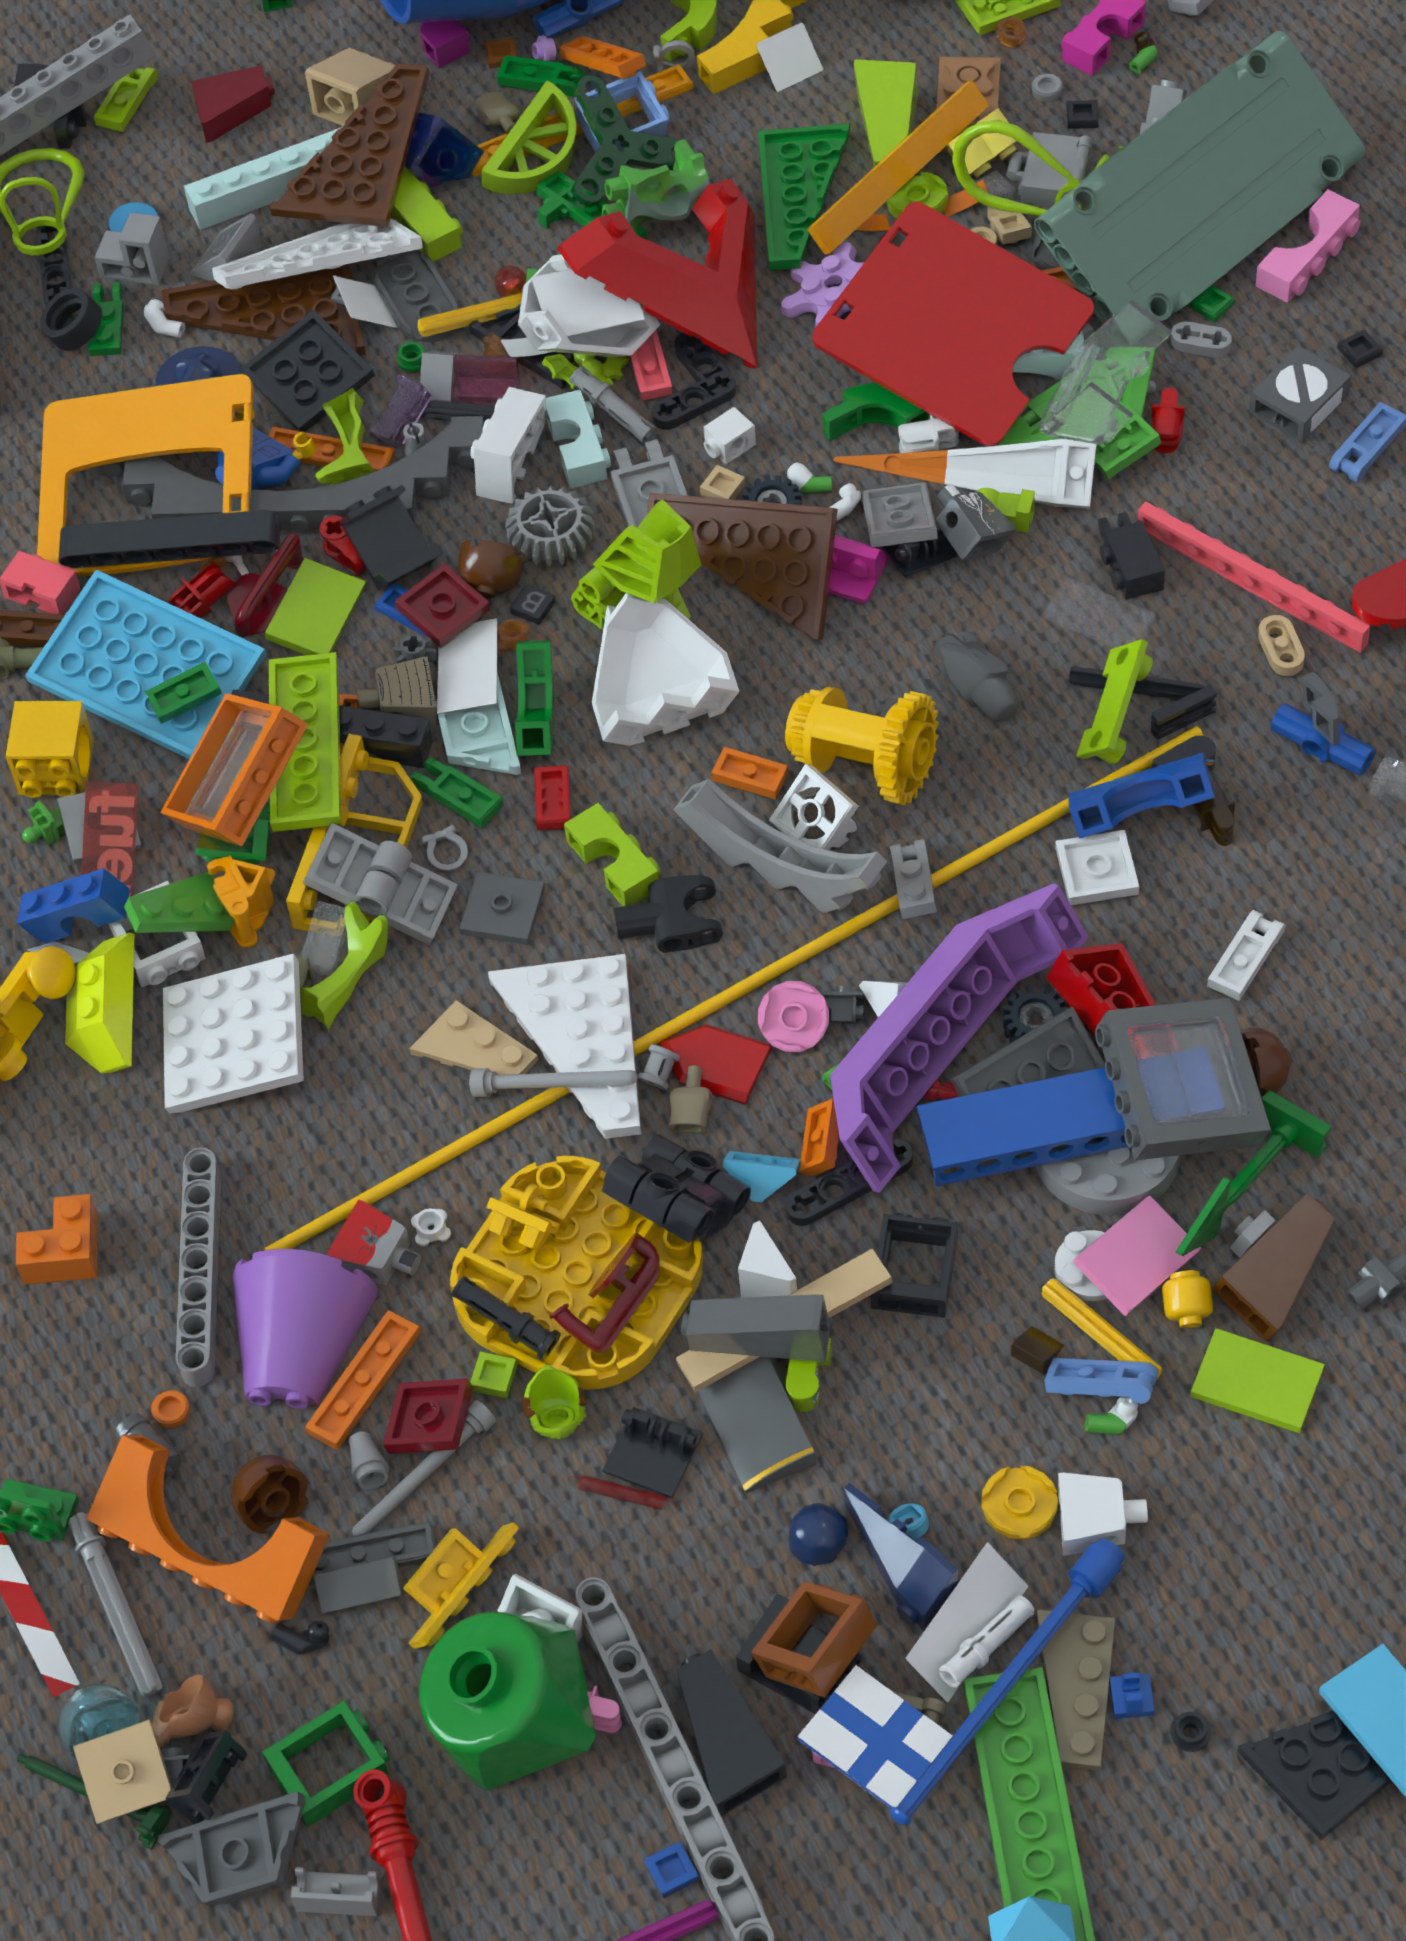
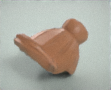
(191, 1711)

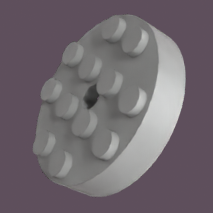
(1108, 1180)

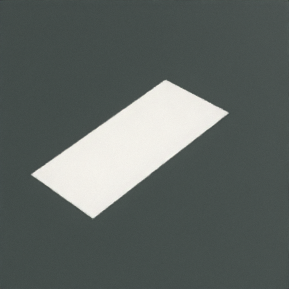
(468, 668)
(973, 1603)

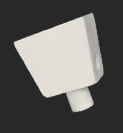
(1095, 1510)

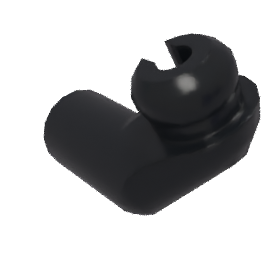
(302, 1642)

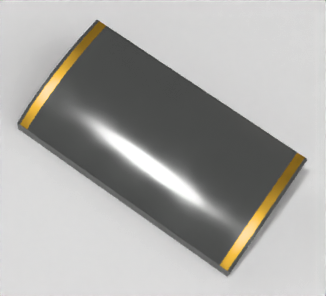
(757, 1425)

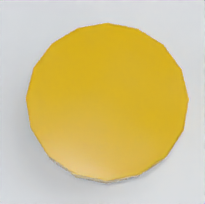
(1020, 1515)

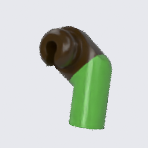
(1145, 50)

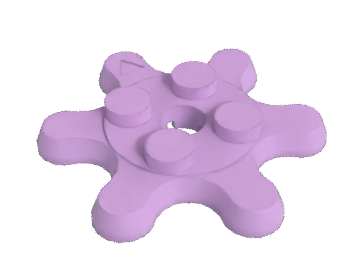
(814, 282)

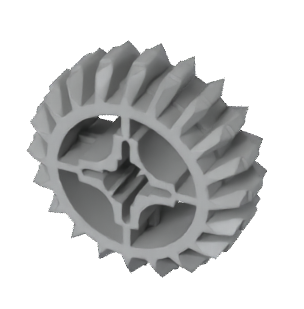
(533, 535)

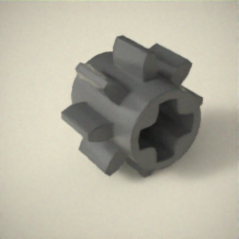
(414, 647)

